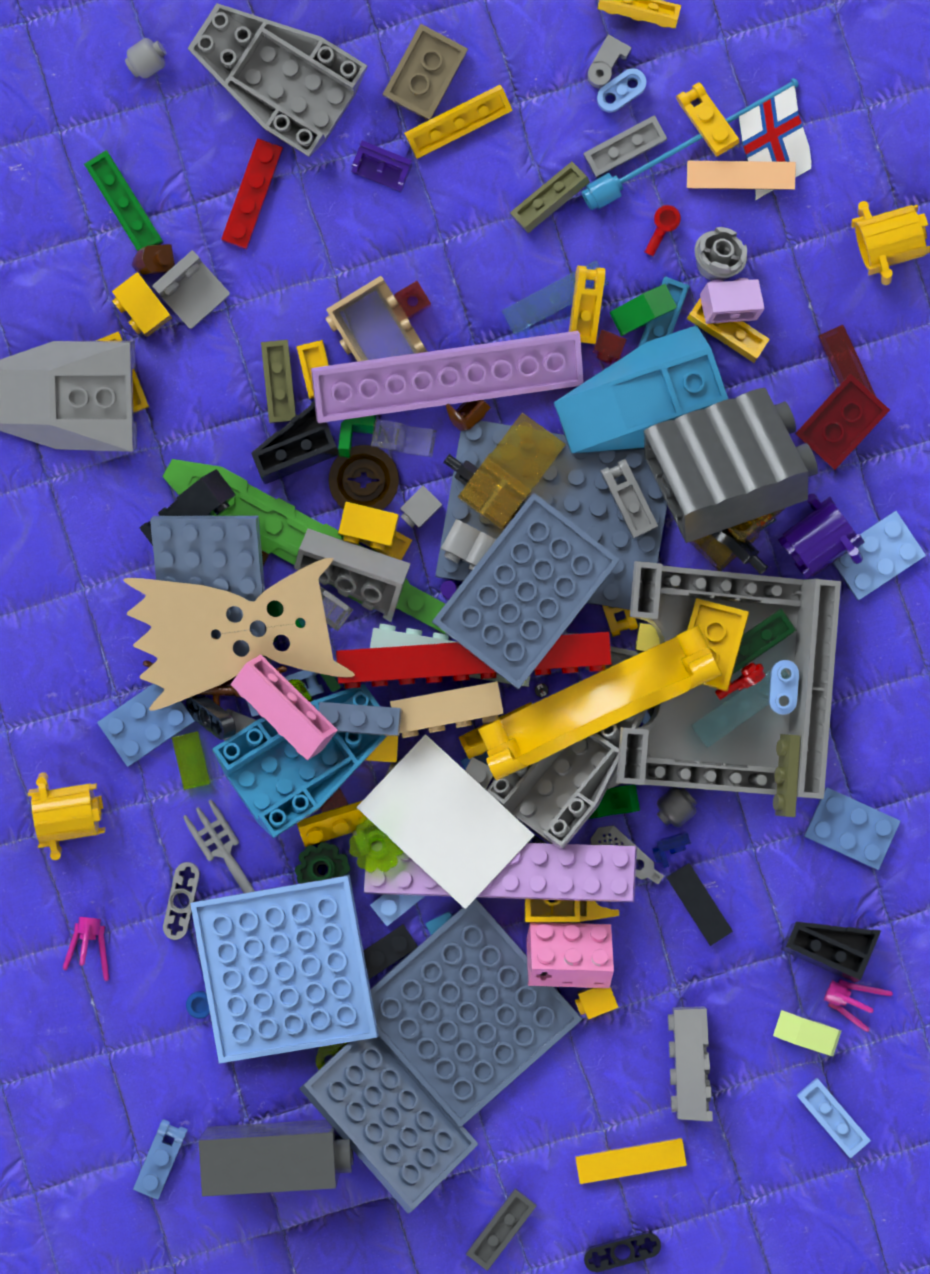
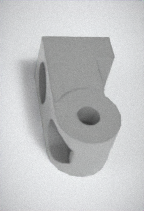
(605, 60)

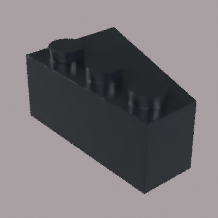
(295, 447)
(203, 498)
(833, 948)

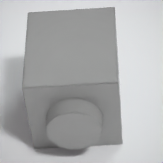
(420, 508)

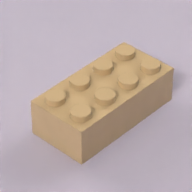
(449, 707)

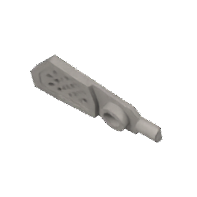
(648, 869)

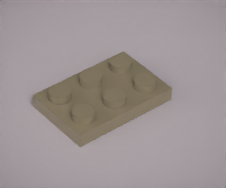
(425, 72)

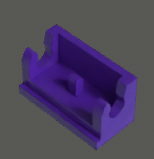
(381, 166)

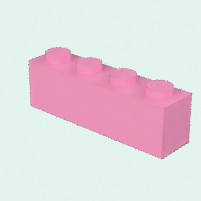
(284, 707)

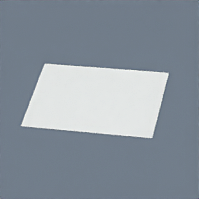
(445, 821)

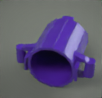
(821, 538)

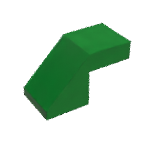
(643, 309)
(348, 426)
(617, 801)

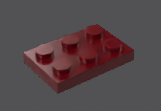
(842, 421)

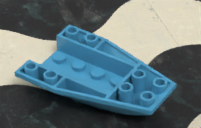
(639, 391)
(280, 782)

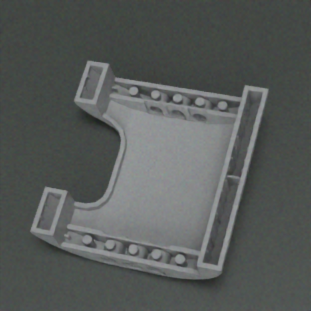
(744, 760)

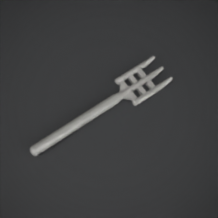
(223, 849)

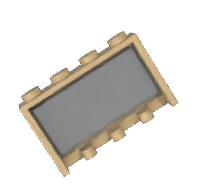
(373, 324)

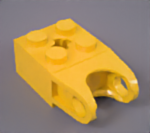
(565, 911)

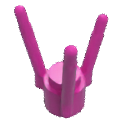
(88, 929)
(839, 995)

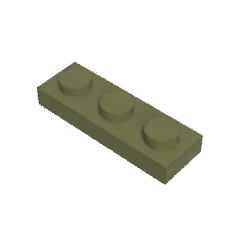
(549, 197)
(278, 381)
(787, 775)

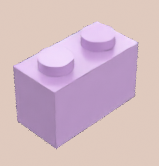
(732, 300)

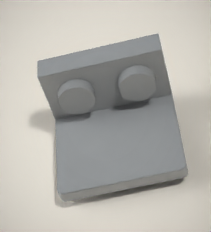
(191, 290)

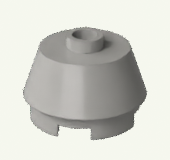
(720, 254)

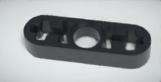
(211, 716)
(600, 1249)

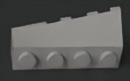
(356, 571)
(690, 1063)

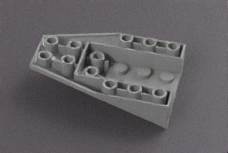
(71, 395)

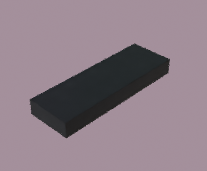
(699, 904)

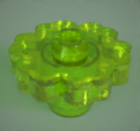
(368, 858)

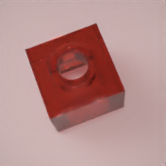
(416, 291)
(609, 347)

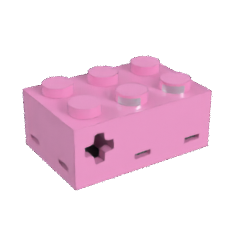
(569, 955)

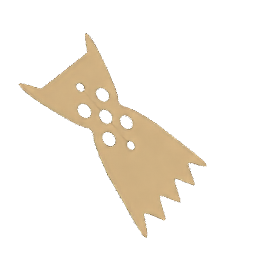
(195, 662)

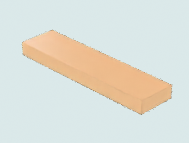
(741, 175)

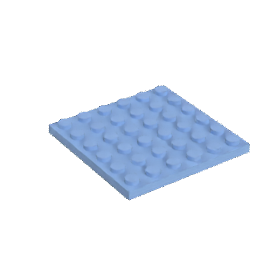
(284, 969)

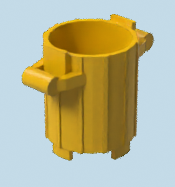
(889, 238)
(64, 813)

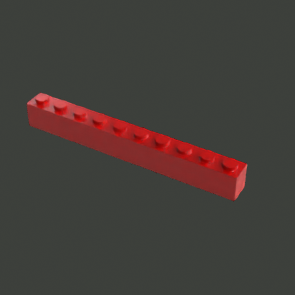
(454, 660)

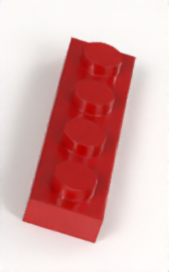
(252, 193)

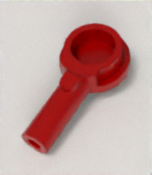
(666, 220)
(750, 676)

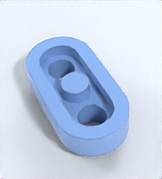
(621, 91)
(781, 686)

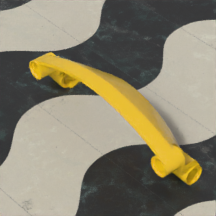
(598, 702)

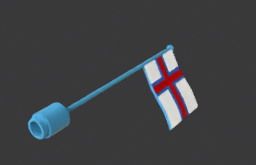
(768, 134)

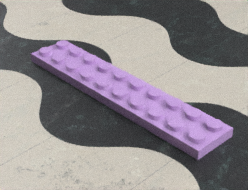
(447, 376)
(534, 873)

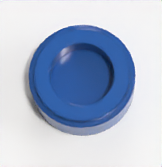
(198, 1005)

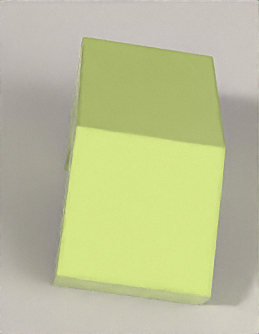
(807, 1033)

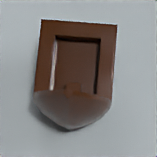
(154, 259)
(467, 414)

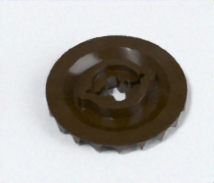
(377, 466)

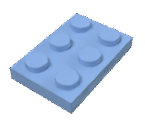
(886, 553)

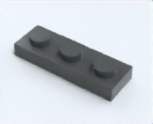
(501, 1229)

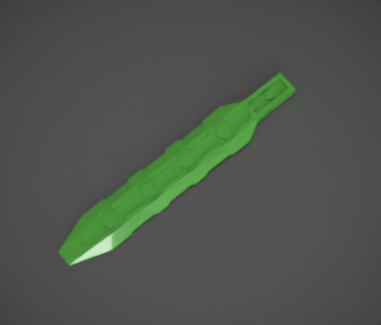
(285, 527)

